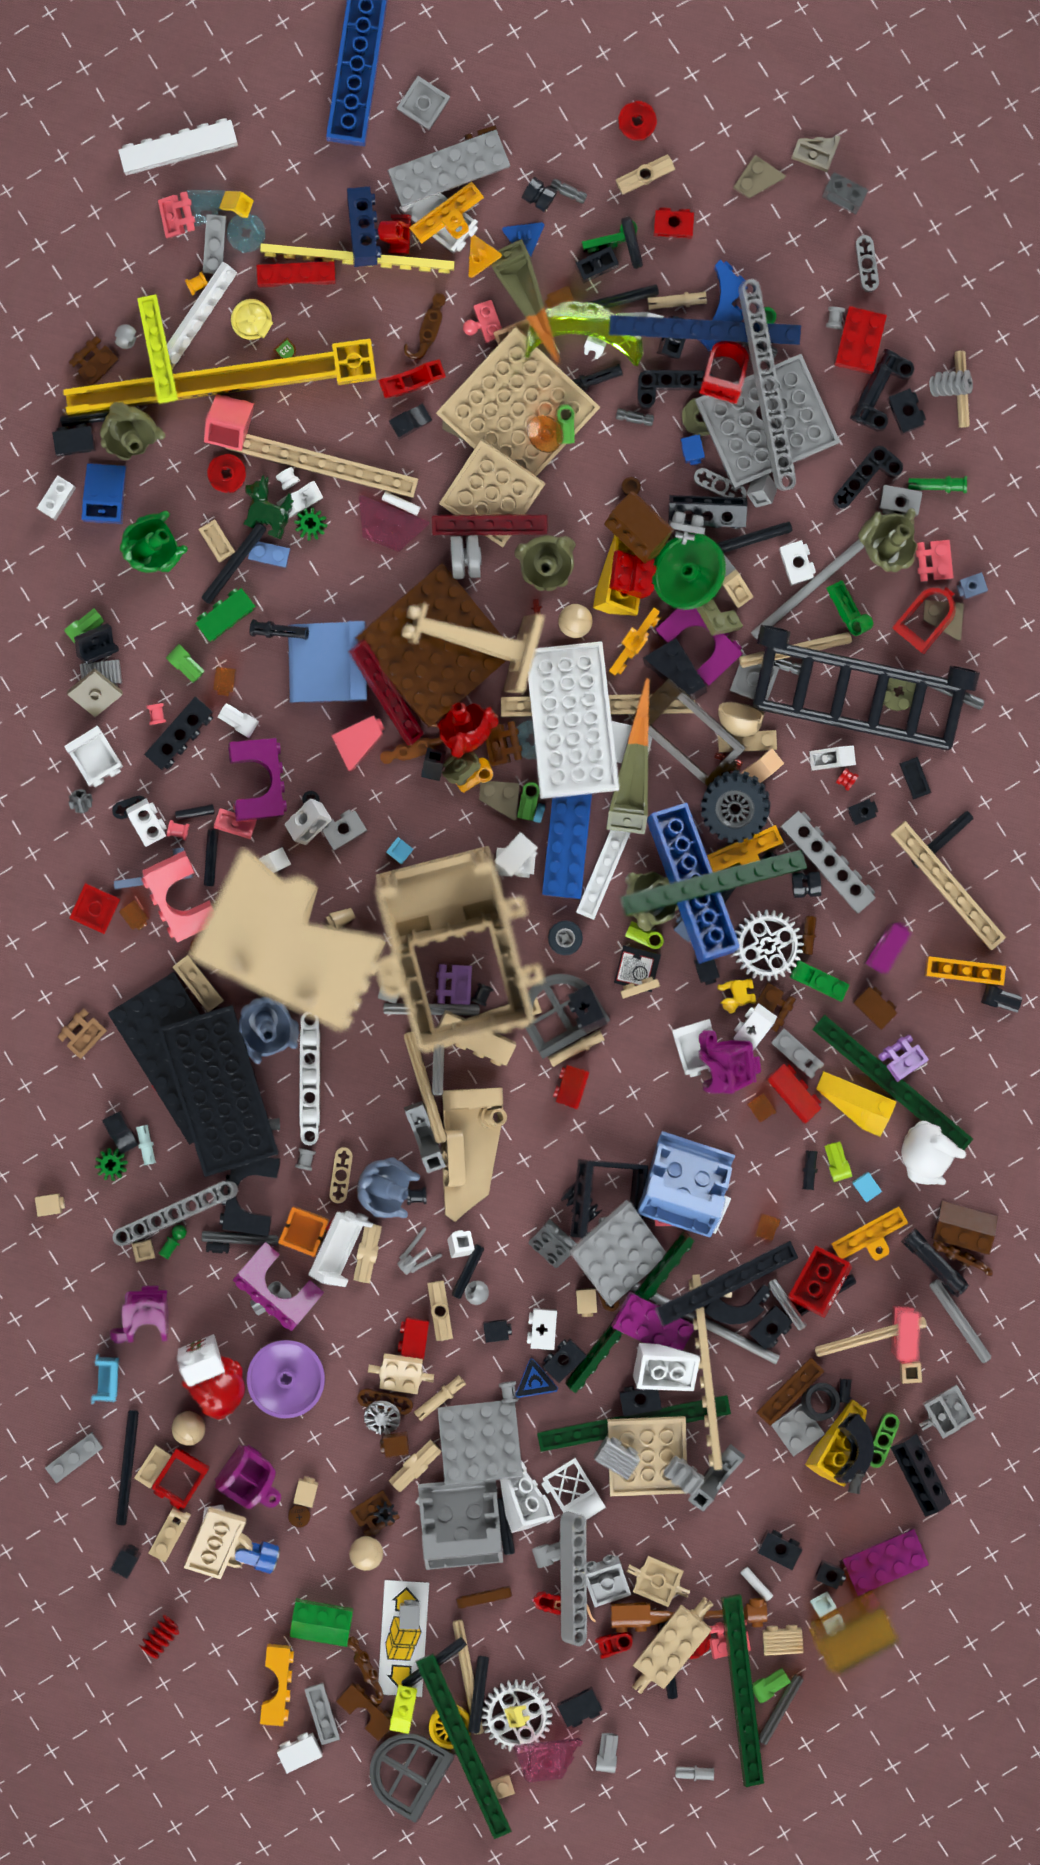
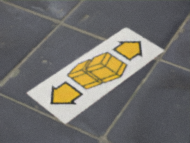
(401, 1646)

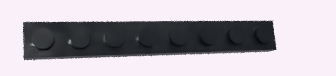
(726, 1283)

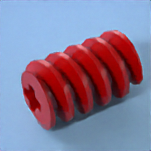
(160, 1637)

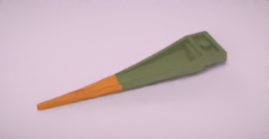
(520, 281)
(630, 803)

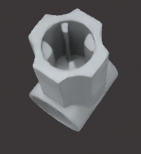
(277, 1290)
(546, 1554)
(607, 1757)

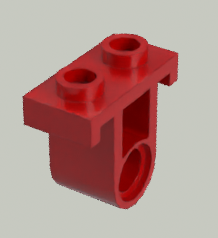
(396, 233)

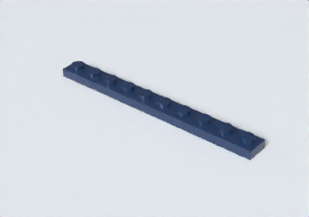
(698, 329)

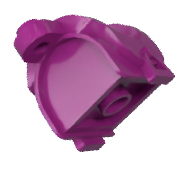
(730, 1063)
(140, 1308)
(248, 1479)

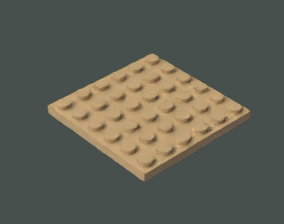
(507, 395)

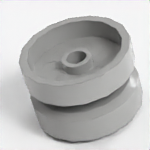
(466, 557)

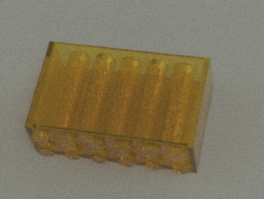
(853, 1633)

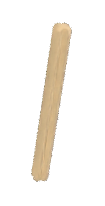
(817, 644)
(425, 1088)
(861, 1339)
(466, 1667)

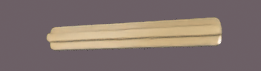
(962, 400)

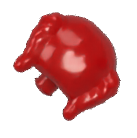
(466, 727)
(220, 1393)

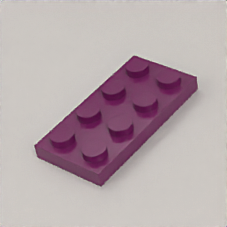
(641, 1322)
(885, 1561)

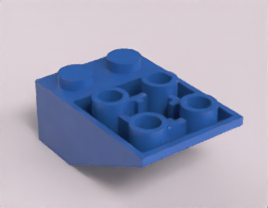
(104, 494)

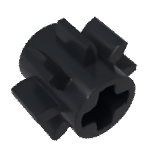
(381, 1516)

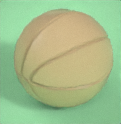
(575, 620)
(188, 1428)
(366, 1553)

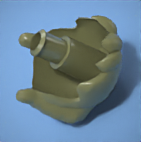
(128, 431)
(890, 540)
(546, 561)
(642, 882)

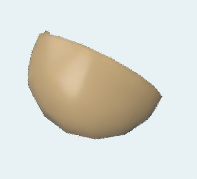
(740, 718)

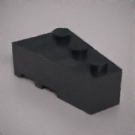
(673, 663)

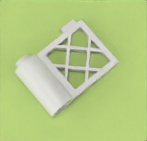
(587, 1504)

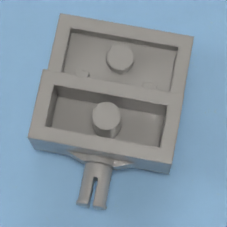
(947, 1412)

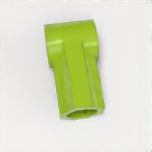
(642, 936)
(838, 1166)

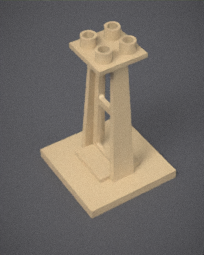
(518, 651)

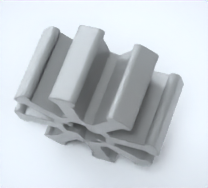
(684, 1475)

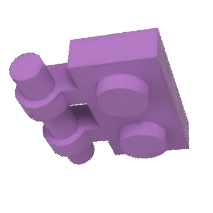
(461, 984)
(906, 1063)

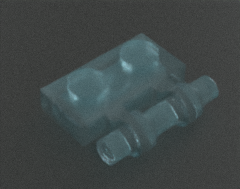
(205, 201)

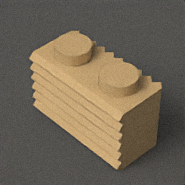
(782, 1641)

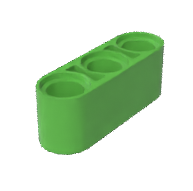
(890, 1432)

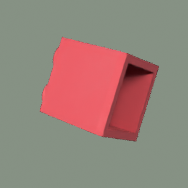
(228, 422)
(358, 740)

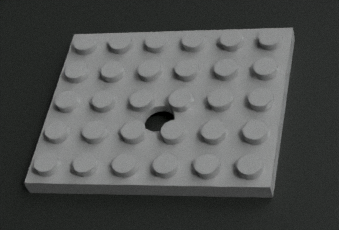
(741, 434)

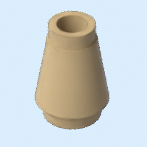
(340, 918)

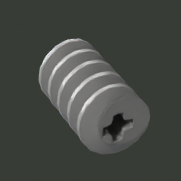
(951, 383)

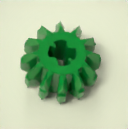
(316, 520)
(106, 1159)

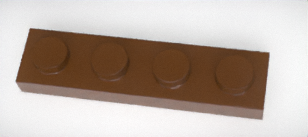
(790, 1391)

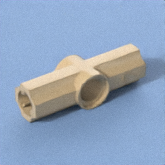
(633, 179)
(367, 1253)
(438, 1298)
(415, 1465)

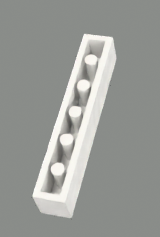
(178, 146)

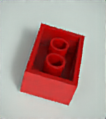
(860, 340)
(820, 1281)

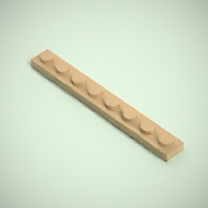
(947, 885)

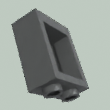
(841, 195)

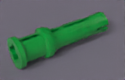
(948, 484)

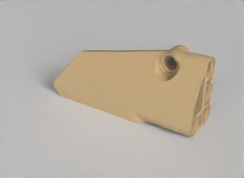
(469, 1145)

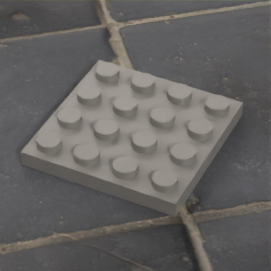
(618, 1253)
(479, 1442)

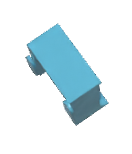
(106, 1379)

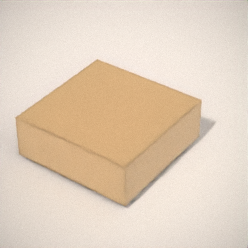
(143, 1250)

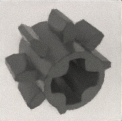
(80, 801)

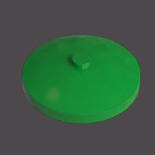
(689, 573)

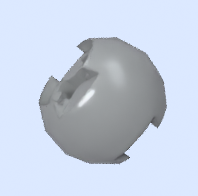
(125, 336)
(476, 1292)

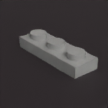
(214, 242)
(74, 1457)
(322, 1713)

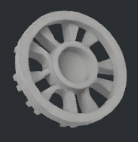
(382, 1417)

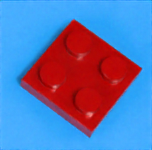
(95, 908)

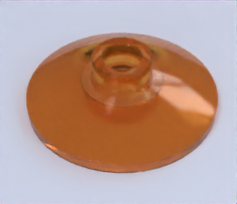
(540, 438)

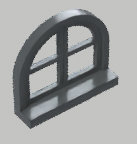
(572, 1033)
(429, 1784)

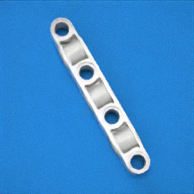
(309, 1079)

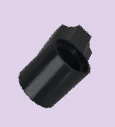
(997, 998)

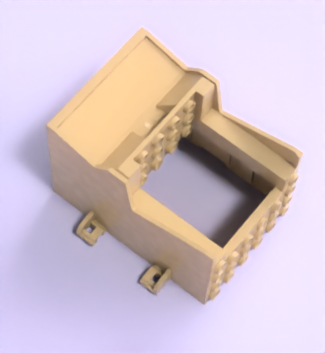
(443, 901)
(265, 942)

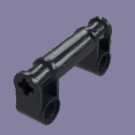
(875, 387)
(950, 1278)

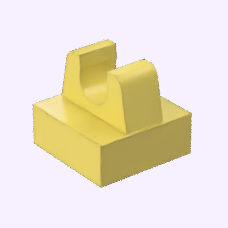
(515, 1716)

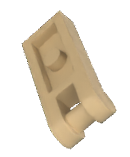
(169, 1534)

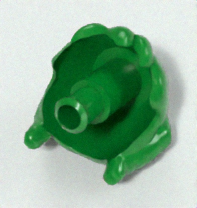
(151, 545)

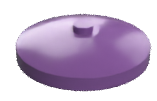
(285, 1379)

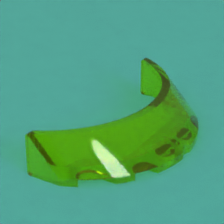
(588, 320)

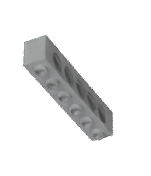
(866, 893)

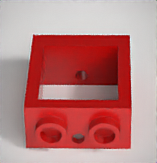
(191, 1461)

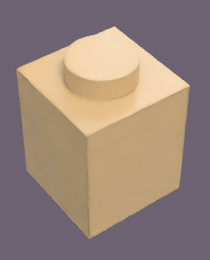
(49, 1204)
(586, 1301)
(911, 1372)
(306, 1491)

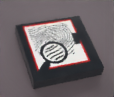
(636, 966)

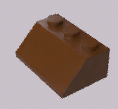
(639, 527)
(965, 1227)

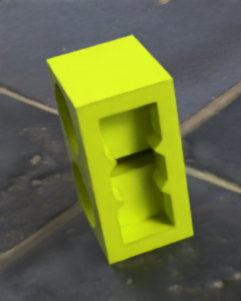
(403, 1709)

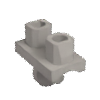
(678, 523)

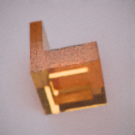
(761, 1107)
(767, 1227)

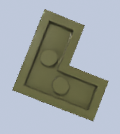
(719, 622)

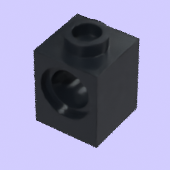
(707, 971)
(497, 1330)
(824, 1568)

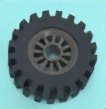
(751, 791)

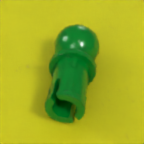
(178, 1233)

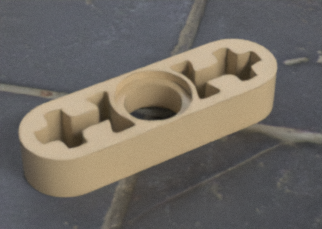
(348, 1170)

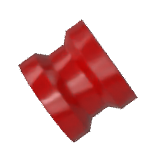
(847, 778)

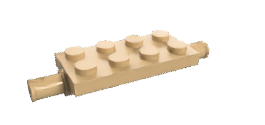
(672, 1646)

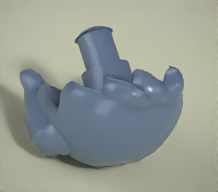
(267, 1028)
(384, 1187)

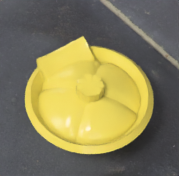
(251, 319)

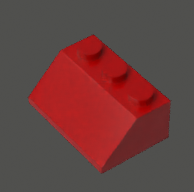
(794, 1092)

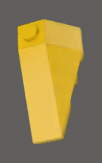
(610, 600)
(861, 1105)
(834, 1447)

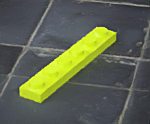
(157, 349)

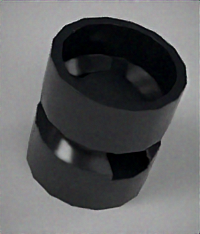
(539, 194)
(813, 884)

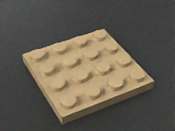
(492, 486)
(657, 1444)

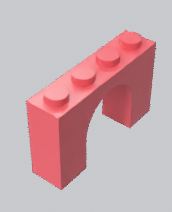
(159, 879)
(905, 1343)

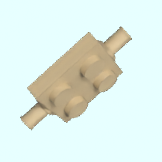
(401, 1373)
(658, 1581)

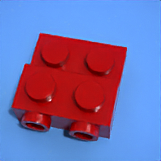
(632, 575)

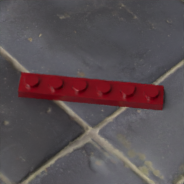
(490, 524)
(386, 692)

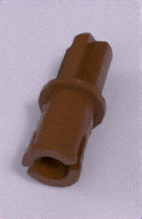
(809, 935)

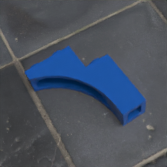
(729, 293)

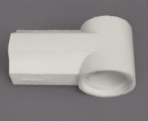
(241, 722)

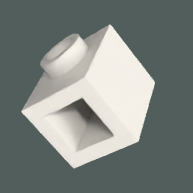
(460, 1243)

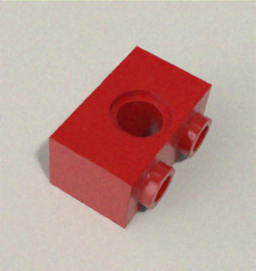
(662, 226)

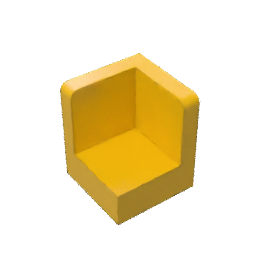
(237, 202)

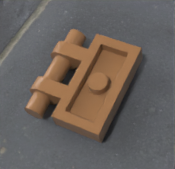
(86, 1038)

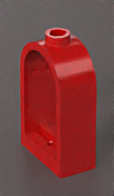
(719, 388)
(909, 635)

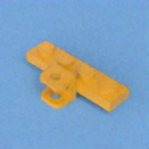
(448, 215)
(634, 642)
(745, 851)
(871, 1235)

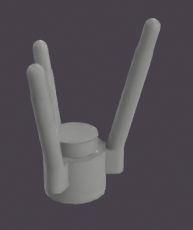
(407, 1264)

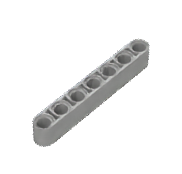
(166, 1213)
(573, 1578)

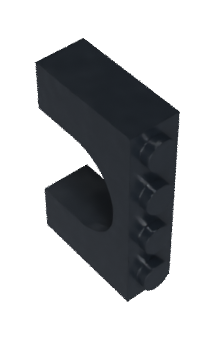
(235, 1216)

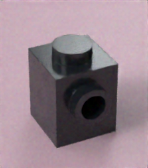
(433, 768)
(862, 811)

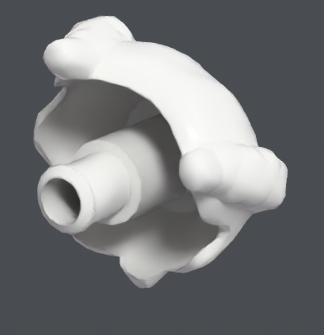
(928, 1153)

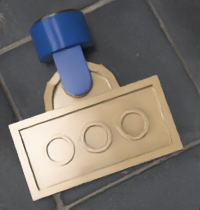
(222, 1545)

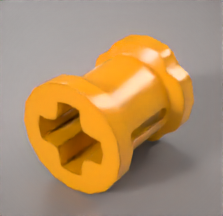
(196, 283)

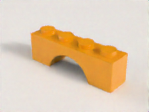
(278, 1660)

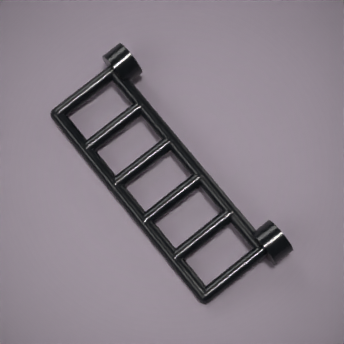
(776, 641)

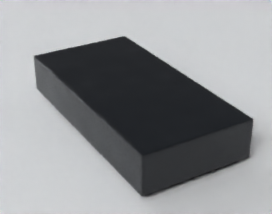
(915, 778)

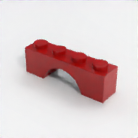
(296, 273)

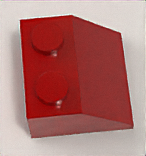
(571, 1086)

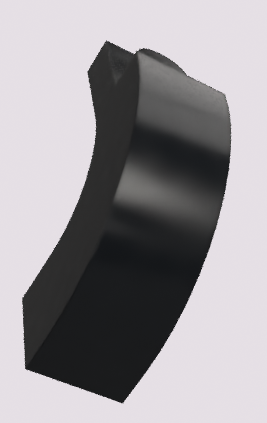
(738, 1314)
(861, 1447)

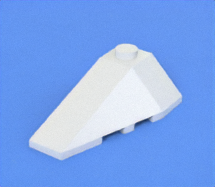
(524, 1503)

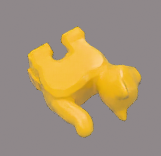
(739, 993)

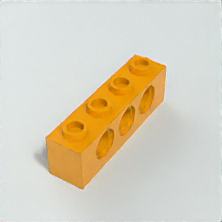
(965, 970)

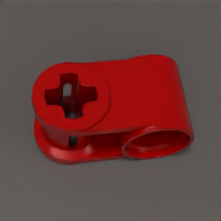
(612, 1644)

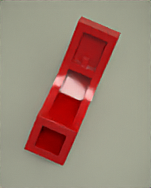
(413, 379)

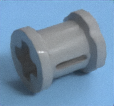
(835, 317)
(305, 1159)
(508, 1392)

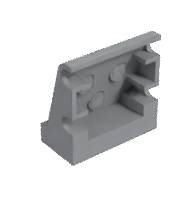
(460, 1524)

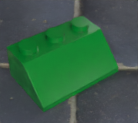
(321, 1622)

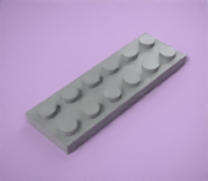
(448, 168)

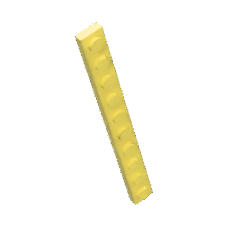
(385, 261)

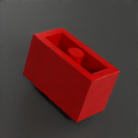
(414, 1338)

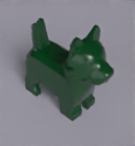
(265, 512)

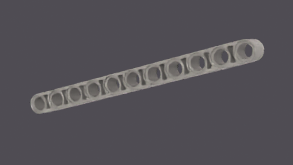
(769, 375)

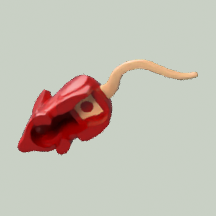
(551, 1603)

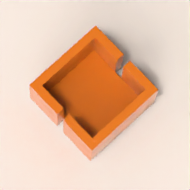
(303, 1231)

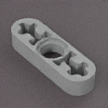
(870, 248)
(709, 474)

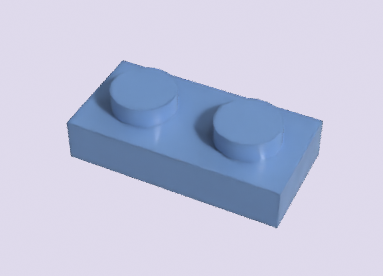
(270, 554)

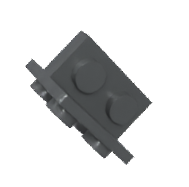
(552, 1244)

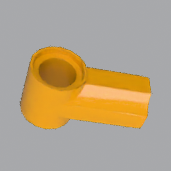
(478, 776)

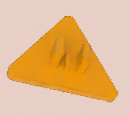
(481, 256)

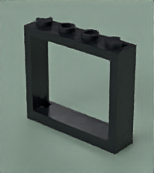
(584, 1186)

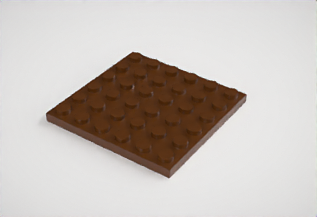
(433, 670)

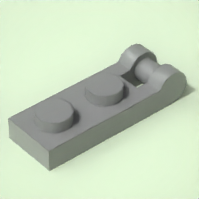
(797, 1052)

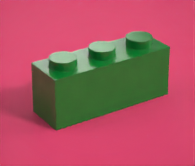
(225, 614)

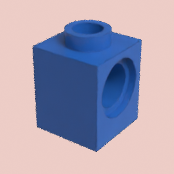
(692, 449)

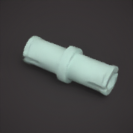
(146, 1144)

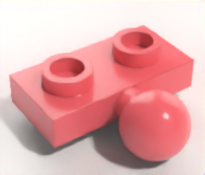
(486, 321)
(227, 822)

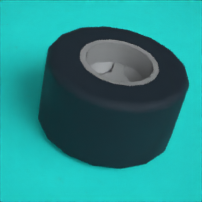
(570, 935)

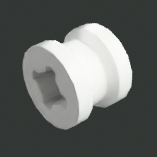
(287, 478)

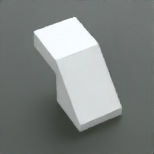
(303, 498)
(276, 860)

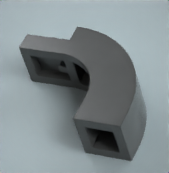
(429, 1149)
(715, 1478)

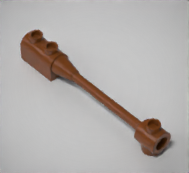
(641, 1616)

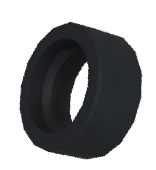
(834, 1397)

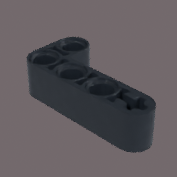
(656, 384)
(863, 479)

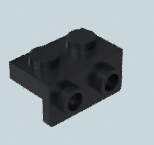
(95, 644)

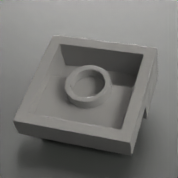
(606, 1580)

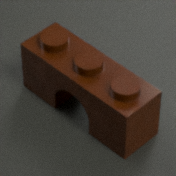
(354, 1697)

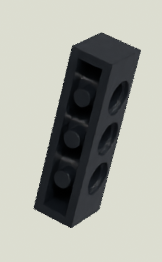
(716, 505)
(155, 752)
(920, 1475)

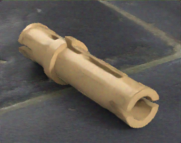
(677, 300)
(576, 1048)
(440, 1397)

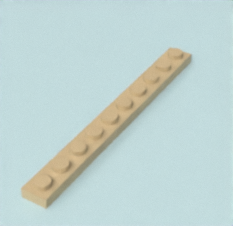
(329, 465)
(618, 706)
(706, 1381)

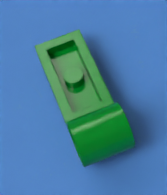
(613, 240)
(855, 622)
(819, 980)

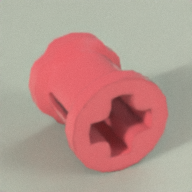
(156, 714)
(178, 830)

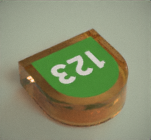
(285, 349)

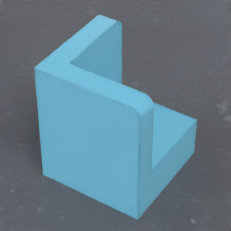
(399, 850)
(866, 1186)

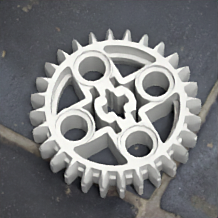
(785, 964)
(536, 1698)

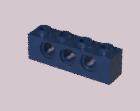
(362, 198)

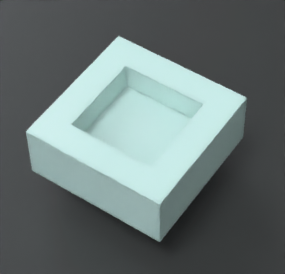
(823, 1605)

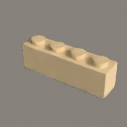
(494, 1046)

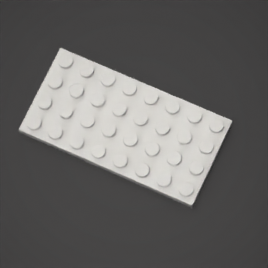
(572, 720)

